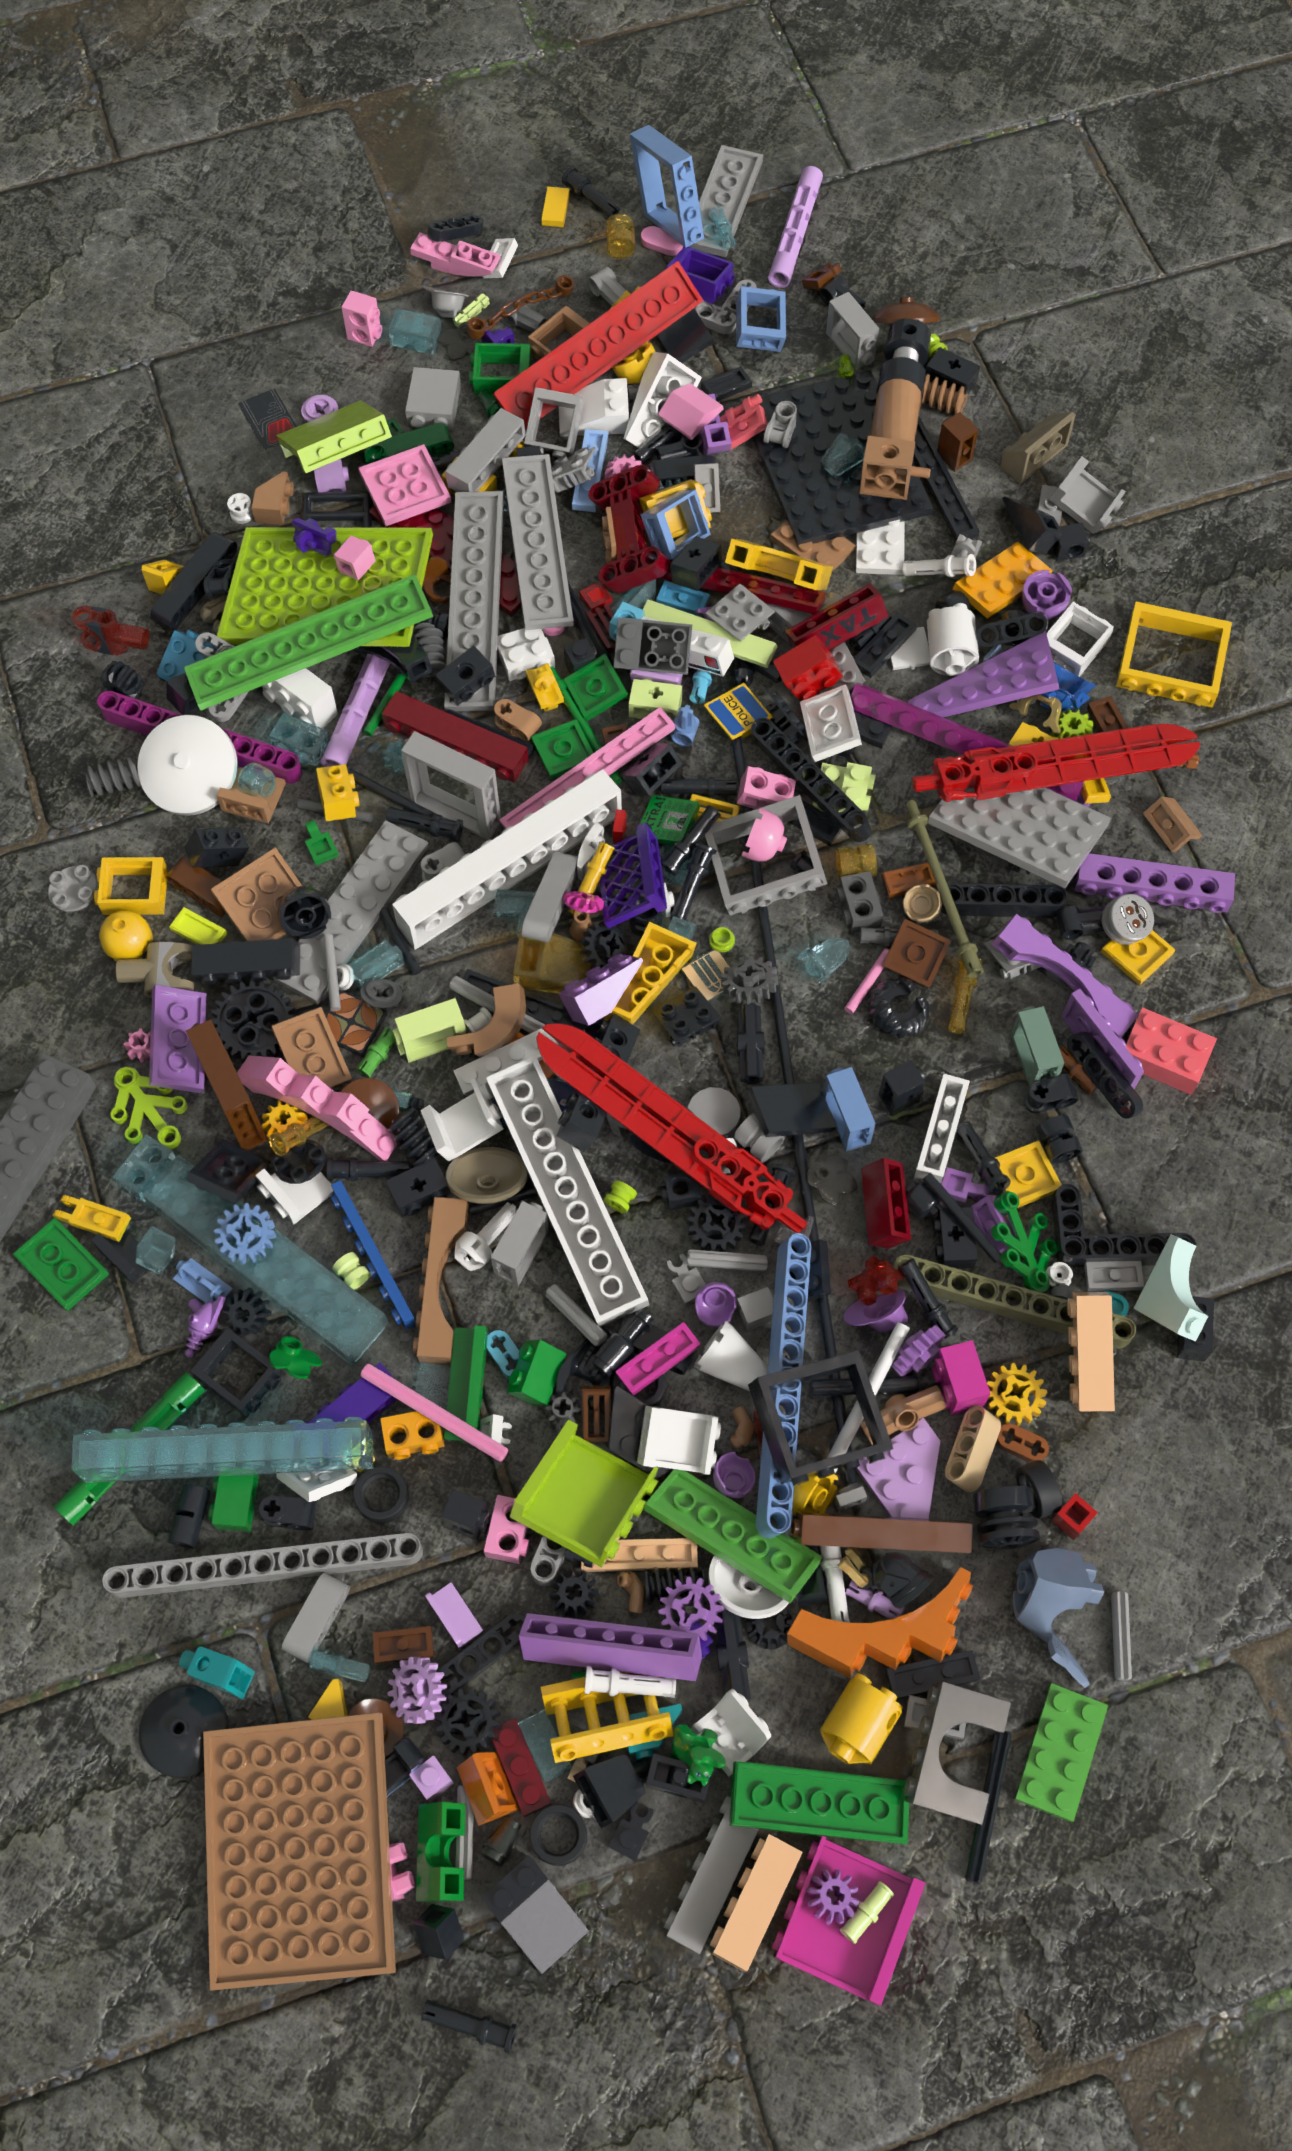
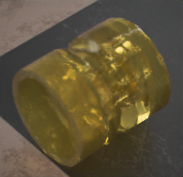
(620, 236)
(856, 861)

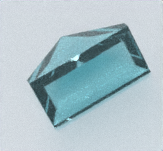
(639, 595)

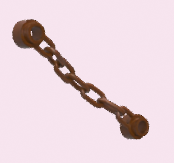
(477, 327)

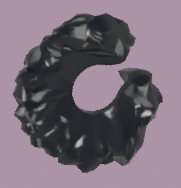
(891, 1022)

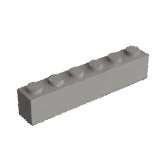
(711, 1883)

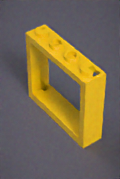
(1179, 623)

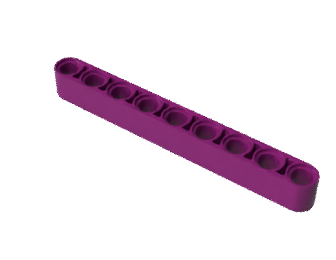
(147, 713)

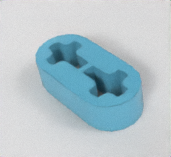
(499, 1358)

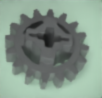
(749, 980)

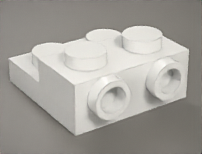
(524, 651)

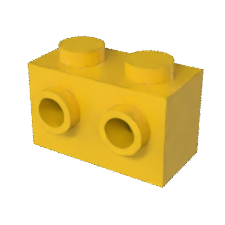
(336, 792)

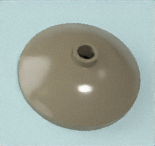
(486, 1175)

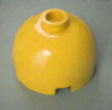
(634, 364)
(125, 935)
(814, 1495)

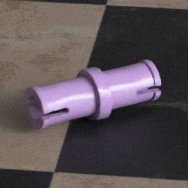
(874, 1602)

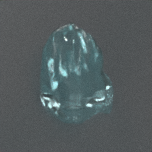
(825, 958)

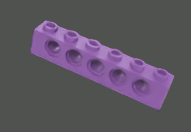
(1166, 876)

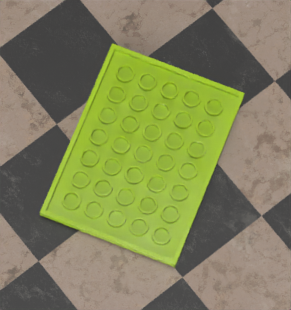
(283, 585)

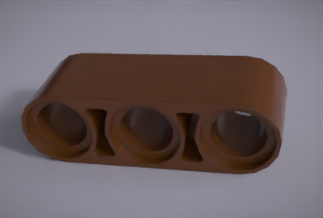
(195, 884)

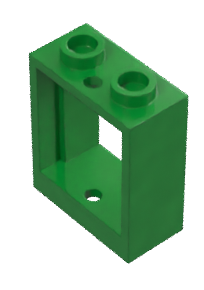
(496, 354)

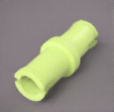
(867, 1912)

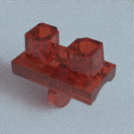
(876, 1277)

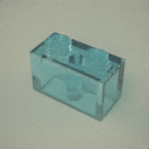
(415, 331)

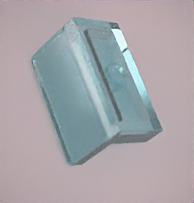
(376, 963)

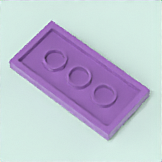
(1083, 1016)
(171, 1051)

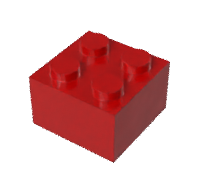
(808, 668)

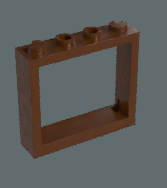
(226, 1085)

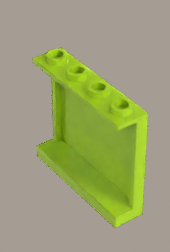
(334, 435)
(583, 1497)

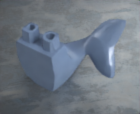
(1046, 1587)

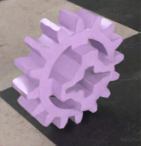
(417, 1690)

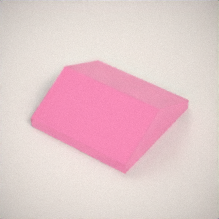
(689, 410)

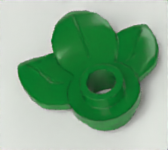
(293, 1357)

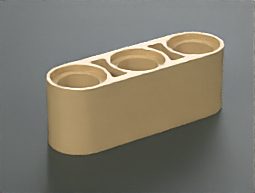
(973, 1448)

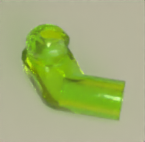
(844, 367)

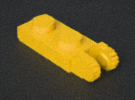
(94, 1218)

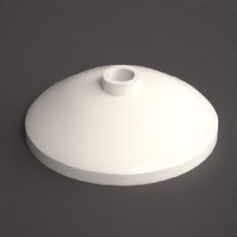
(735, 1598)

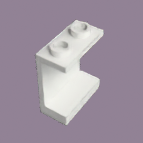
(464, 1123)

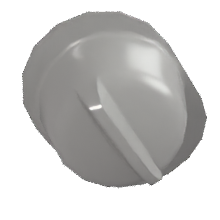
(446, 303)

